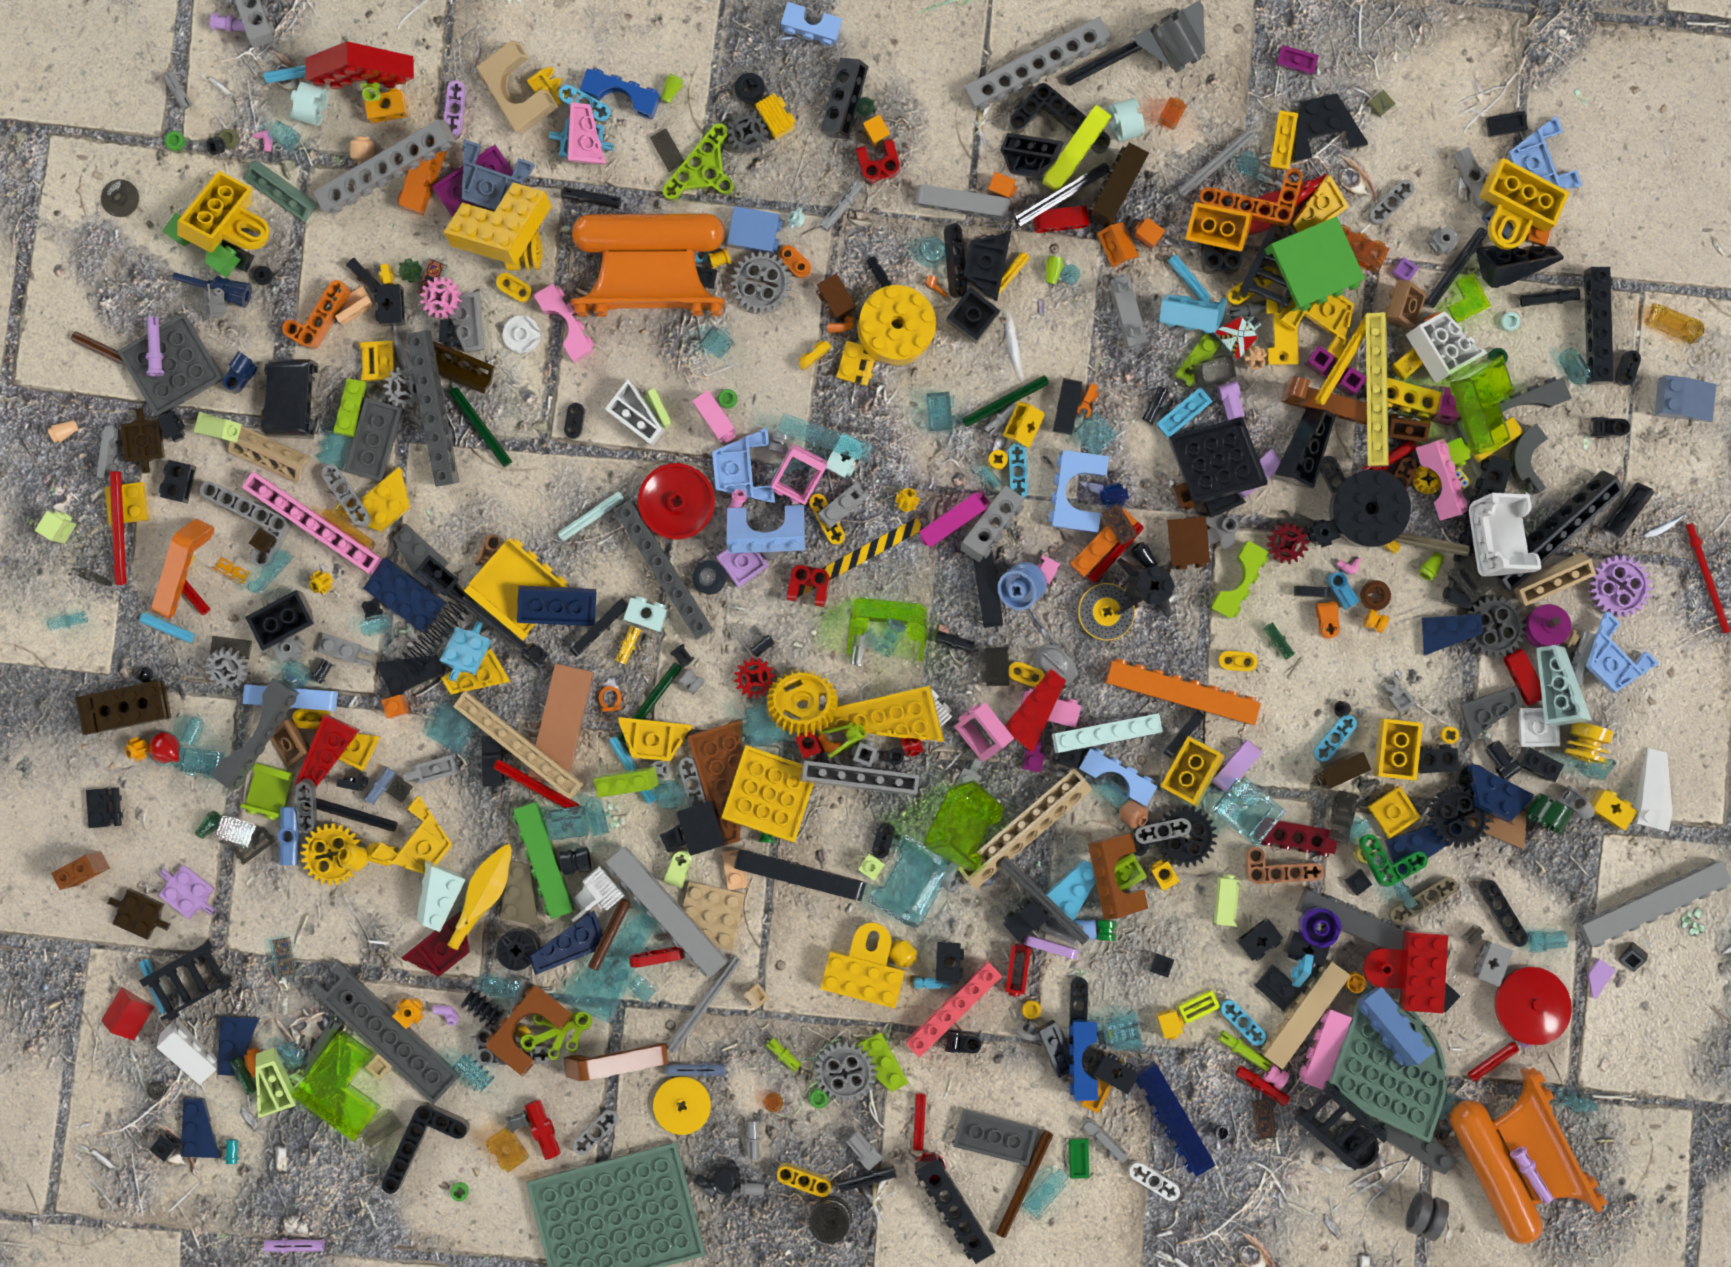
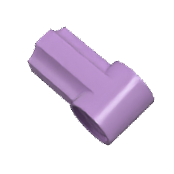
(1230, 395)

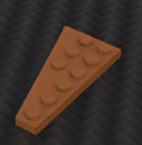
(717, 760)

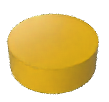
(1031, 1009)

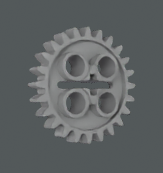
(765, 266)
(850, 1086)

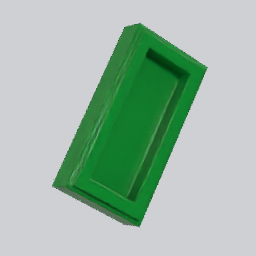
(1079, 1158)

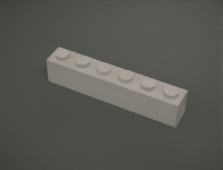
(859, 778)

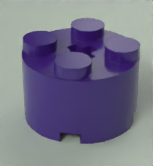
(1329, 931)

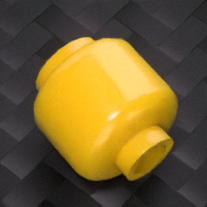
(352, 857)
(903, 953)

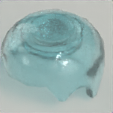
(931, 251)

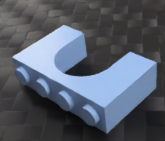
(1064, 515)
(786, 538)

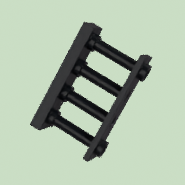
(1257, 270)
(188, 961)
(1334, 1142)

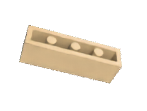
(1554, 578)

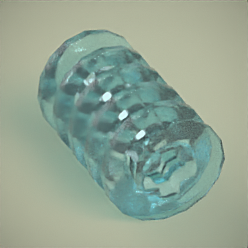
(473, 1073)

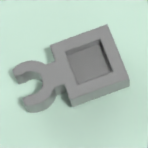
(1400, 699)

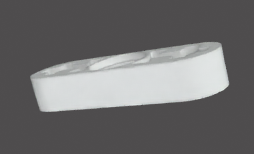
(1169, 1184)

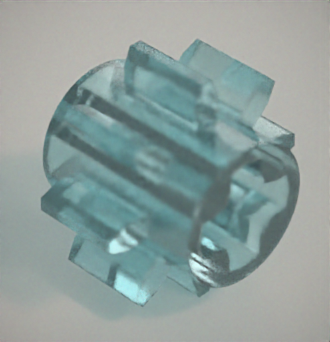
(1248, 163)

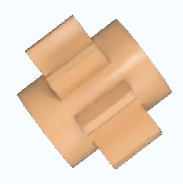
(1255, 357)

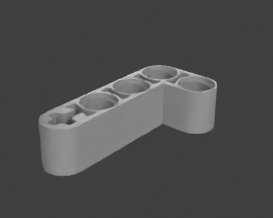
(495, 1060)

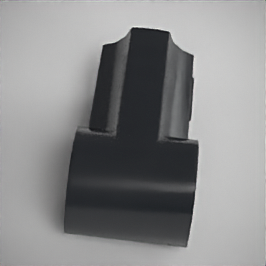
(1505, 764)

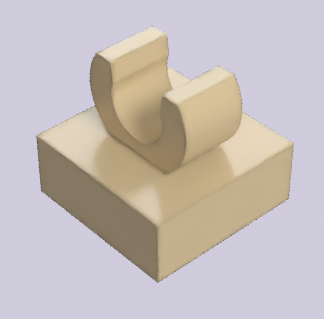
(756, 996)

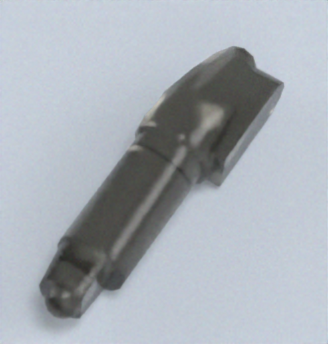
(90, 575)

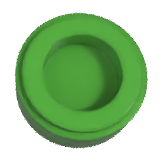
(175, 141)
(727, 398)
(818, 1098)

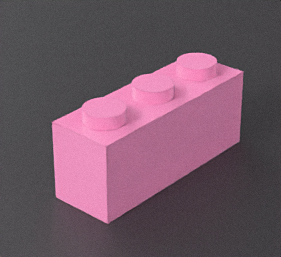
(1063, 712)

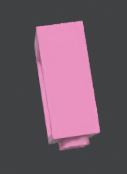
(715, 417)
(810, 459)
(991, 725)

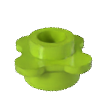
(366, 95)

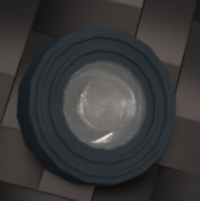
(709, 577)

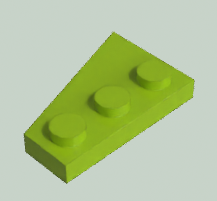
(888, 1068)

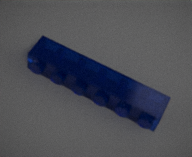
(1175, 1120)

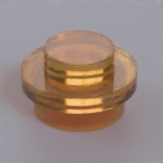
(773, 1102)

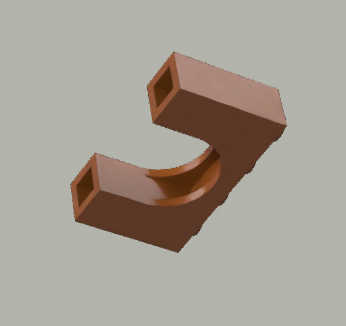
(1104, 857)
(504, 1043)

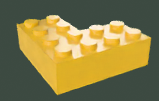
(505, 231)

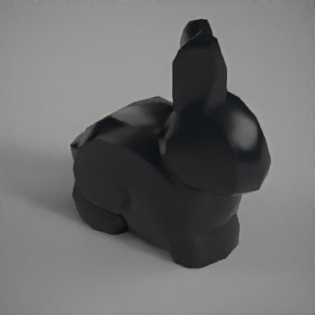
(722, 1180)

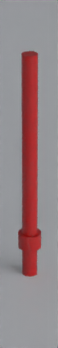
(1696, 542)

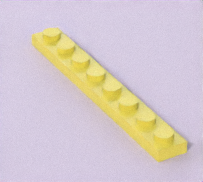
(1377, 389)

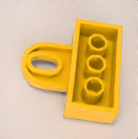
(1522, 201)
(221, 214)
(865, 972)

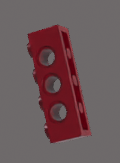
(1307, 833)

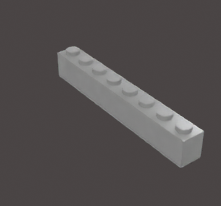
(1654, 902)
(667, 912)

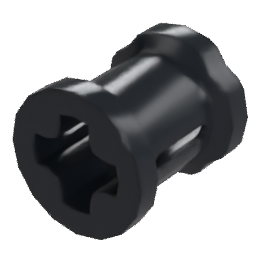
(682, 656)

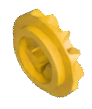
(1421, 485)

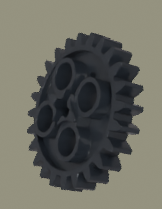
(1466, 833)
(1182, 852)

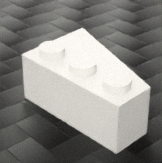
(186, 1051)

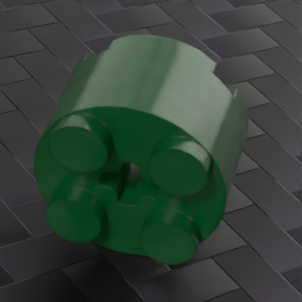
(1550, 814)

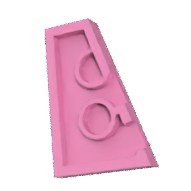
(583, 137)

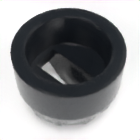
(148, 675)
(1342, 708)
(1224, 1132)

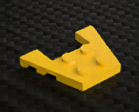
(1331, 315)
(425, 843)

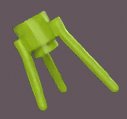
(854, 734)

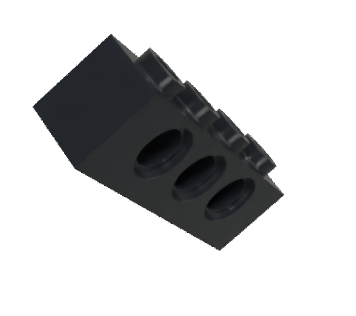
(844, 98)

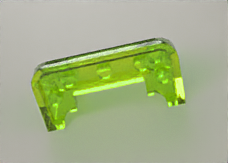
(962, 824)

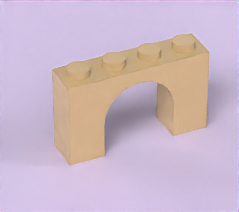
(496, 72)

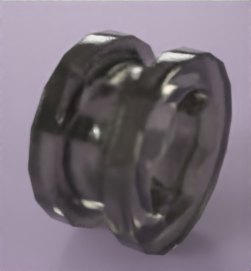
(163, 1088)

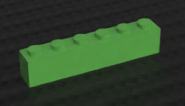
(544, 860)

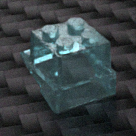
(1249, 810)

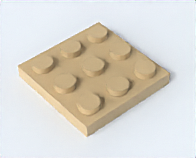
(715, 912)

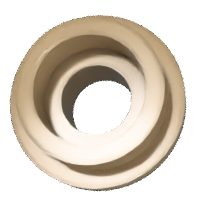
(1572, 639)

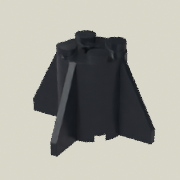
(1147, 587)

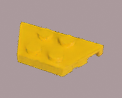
(385, 501)
(653, 738)

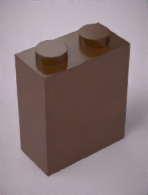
(1188, 542)

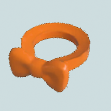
(616, 707)

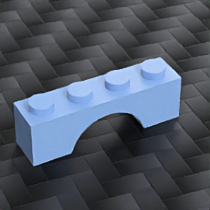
(1139, 788)

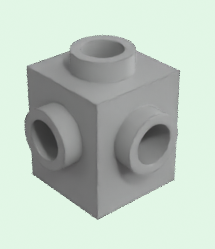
(1437, 243)
(289, 649)
(864, 761)

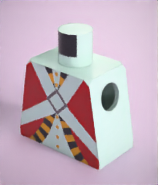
(1237, 336)

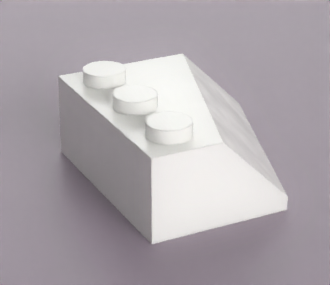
(1443, 346)

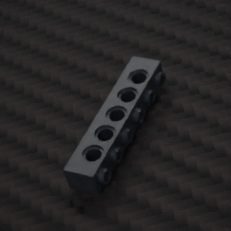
(1598, 325)
(976, 1250)

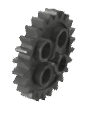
(1511, 621)

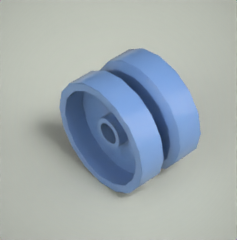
(1022, 586)

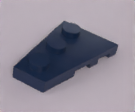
(234, 1040)

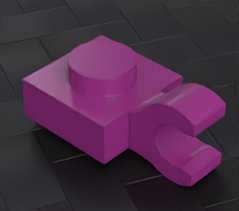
(1034, 760)

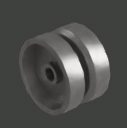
(1427, 1215)

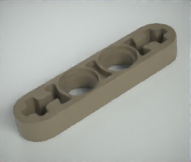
(1424, 902)

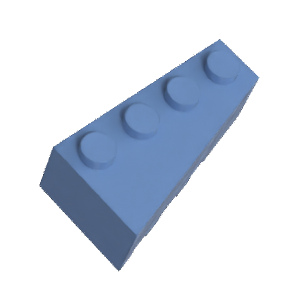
(1394, 1028)

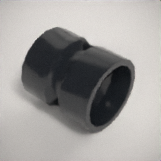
(577, 860)

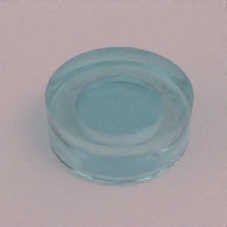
(1070, 274)

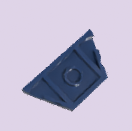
(1497, 794)

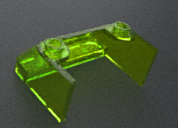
(910, 614)

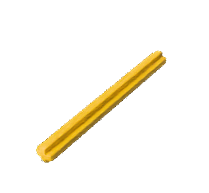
(1342, 363)

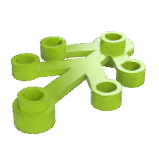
(573, 1024)

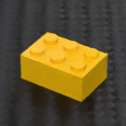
(1397, 749)
(1192, 771)

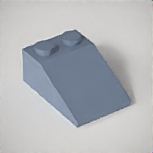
(1685, 398)

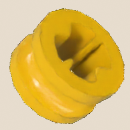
(1449, 729)

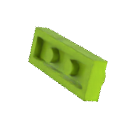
(350, 407)

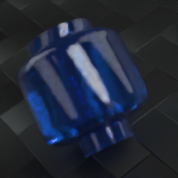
(1112, 494)

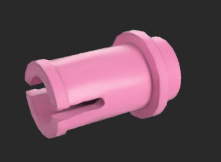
(738, 498)

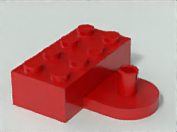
(1415, 970)

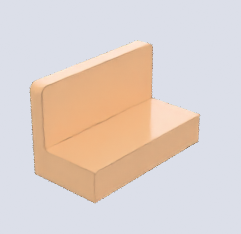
(357, 304)

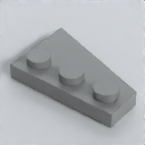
(469, 322)

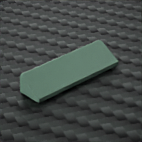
(280, 190)

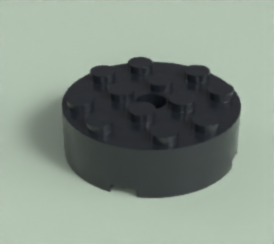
(1389, 502)

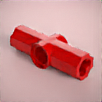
(542, 1129)

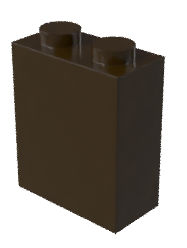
(1342, 770)

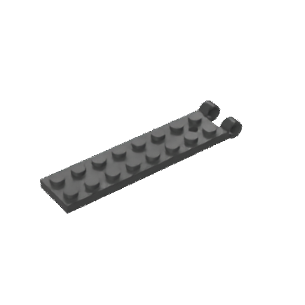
(378, 1028)

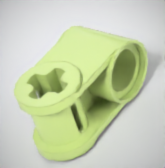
(678, 872)

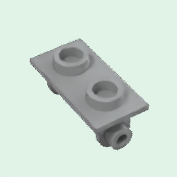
(214, 302)

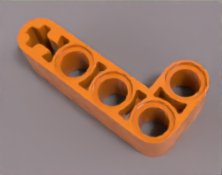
(318, 313)

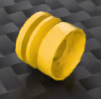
(533, 253)
(1589, 742)

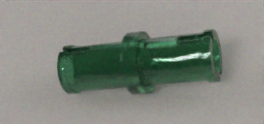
(1279, 640)
(243, 1075)

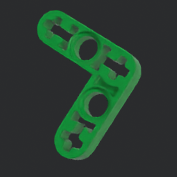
(1391, 869)

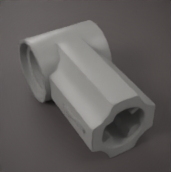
(867, 1153)

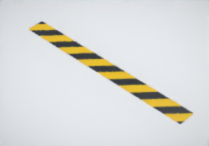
(866, 552)

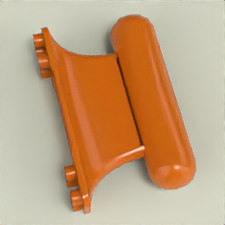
(648, 261)
(1528, 1125)

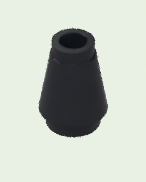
(1144, 555)

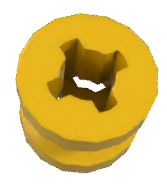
(995, 461)

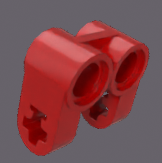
(879, 165)
(811, 572)

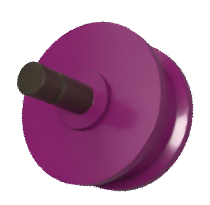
(1547, 626)

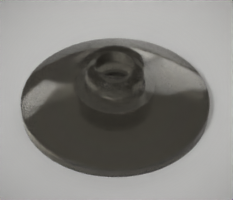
(128, 198)

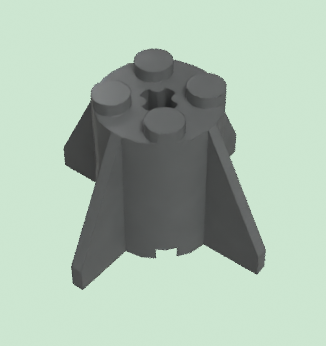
(1177, 38)

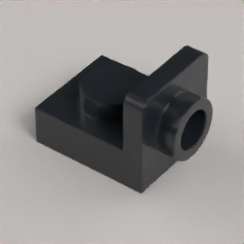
(445, 331)
(350, 783)

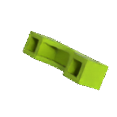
(1250, 558)

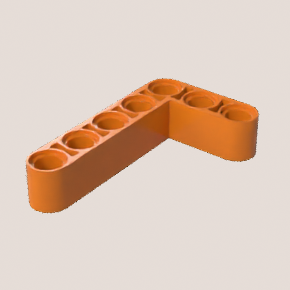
(1256, 204)
(177, 565)

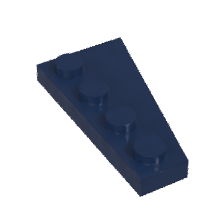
(569, 945)

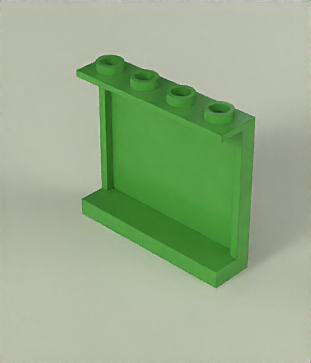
(1317, 263)

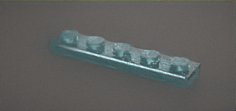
(825, 438)

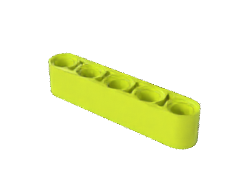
(1077, 148)

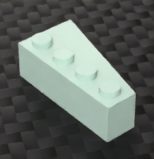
(1559, 688)

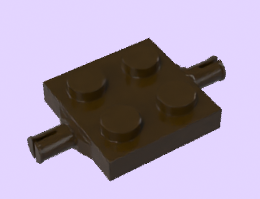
(142, 441)
(138, 913)

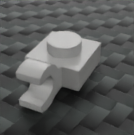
(970, 774)

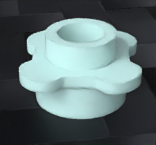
(796, 218)

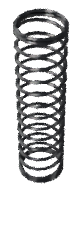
(409, 668)

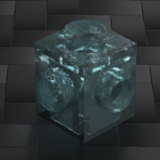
(669, 794)

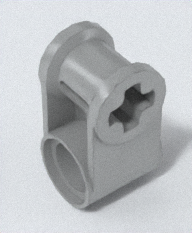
(1575, 802)

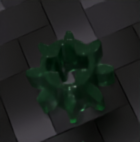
(410, 270)

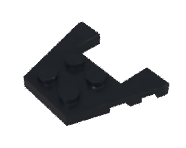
(1324, 117)

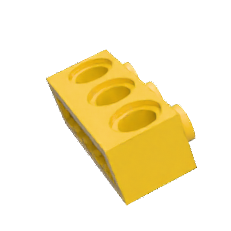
(1417, 394)

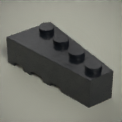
(1307, 448)

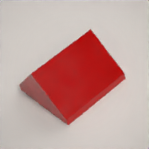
(127, 1014)

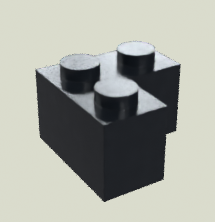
(1024, 919)

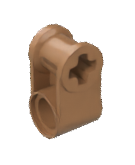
(487, 551)

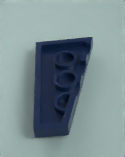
(1416, 841)

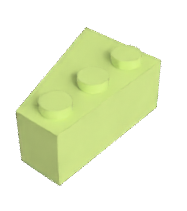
(272, 1084)

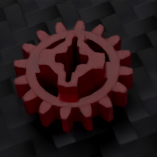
(1294, 540)

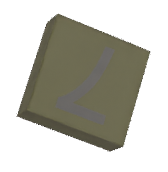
(1381, 103)

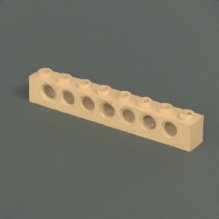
(1028, 826)

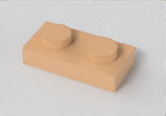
(734, 877)

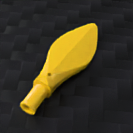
(483, 892)

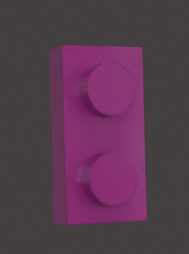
(1297, 60)

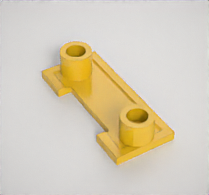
(1284, 339)

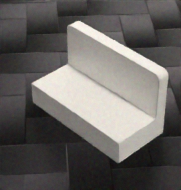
(586, 900)

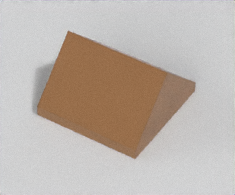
(290, 743)

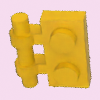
(851, 361)

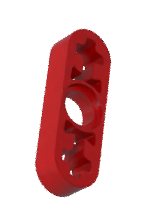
(656, 956)

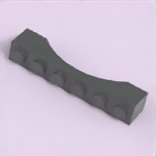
(1547, 396)
(276, 702)

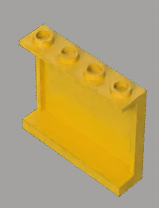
(498, 582)

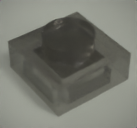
(1473, 935)

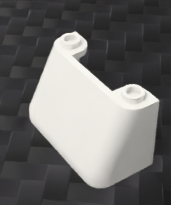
(1500, 534)

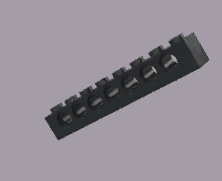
(1502, 469)
(1567, 522)

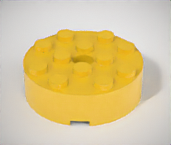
(901, 306)

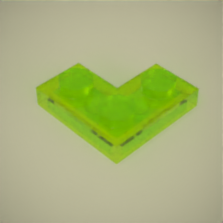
(1473, 299)

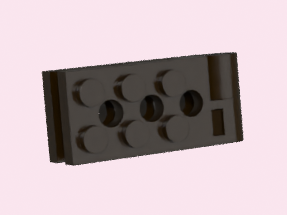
(93, 707)

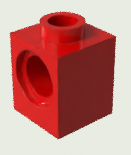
(807, 752)

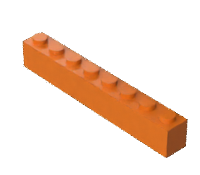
(1183, 693)

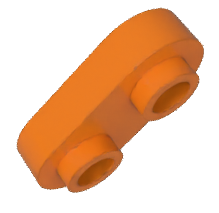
(794, 261)

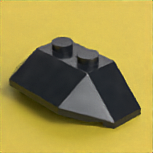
(1030, 155)

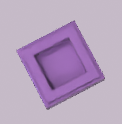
(1405, 269)

